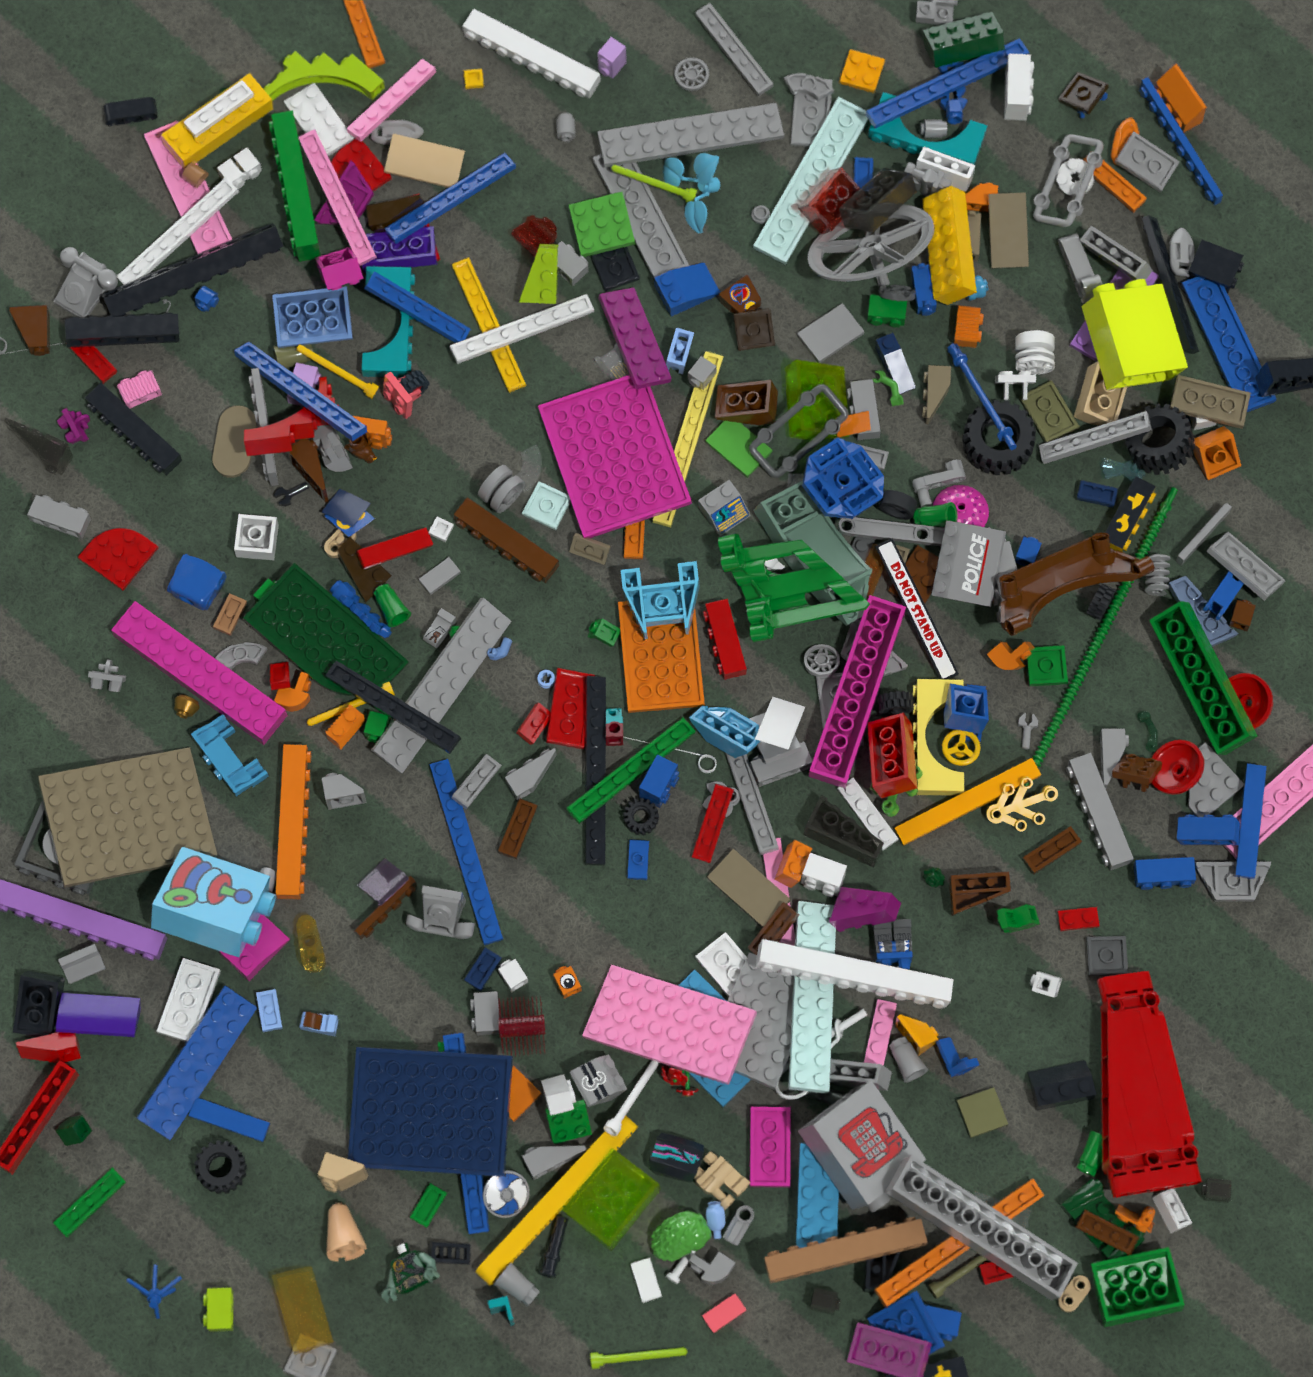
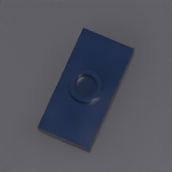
(1097, 494)

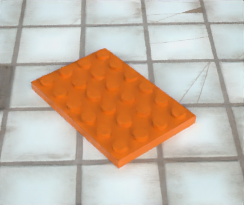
(660, 669)

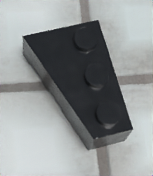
(879, 1270)

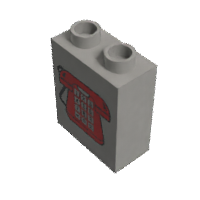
(860, 1145)

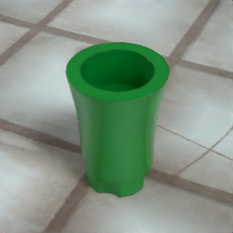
(936, 515)
(391, 605)
(1092, 1155)

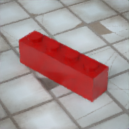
(725, 638)

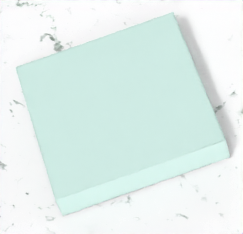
(547, 505)

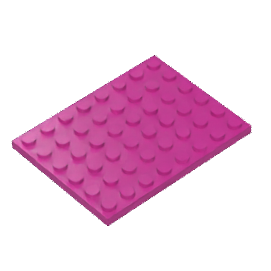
(614, 456)

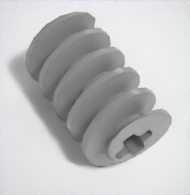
(1156, 579)

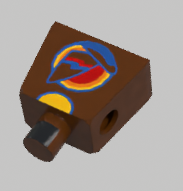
(740, 296)

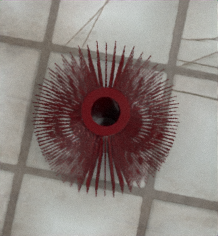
(521, 1026)

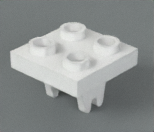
(1023, 378)

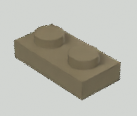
(590, 549)

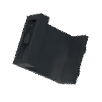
(1216, 264)

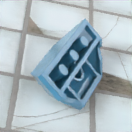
(726, 729)

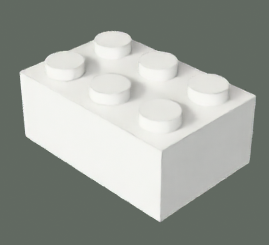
(1018, 87)

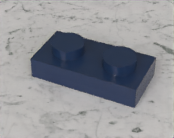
(483, 969)

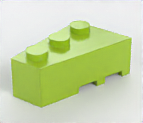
(543, 277)

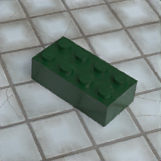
(963, 39)

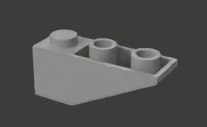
(527, 778)

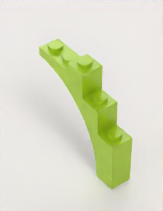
(324, 70)

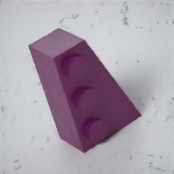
(863, 907)

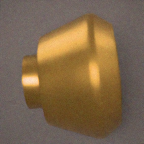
(185, 706)

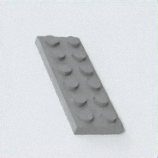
(262, 420)

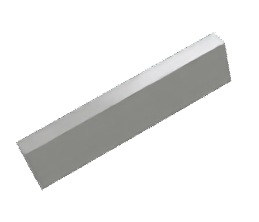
(1203, 534)

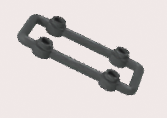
(765, 435)

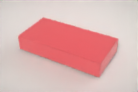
(724, 1313)

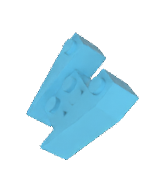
(662, 602)

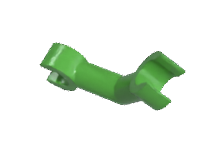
(896, 398)

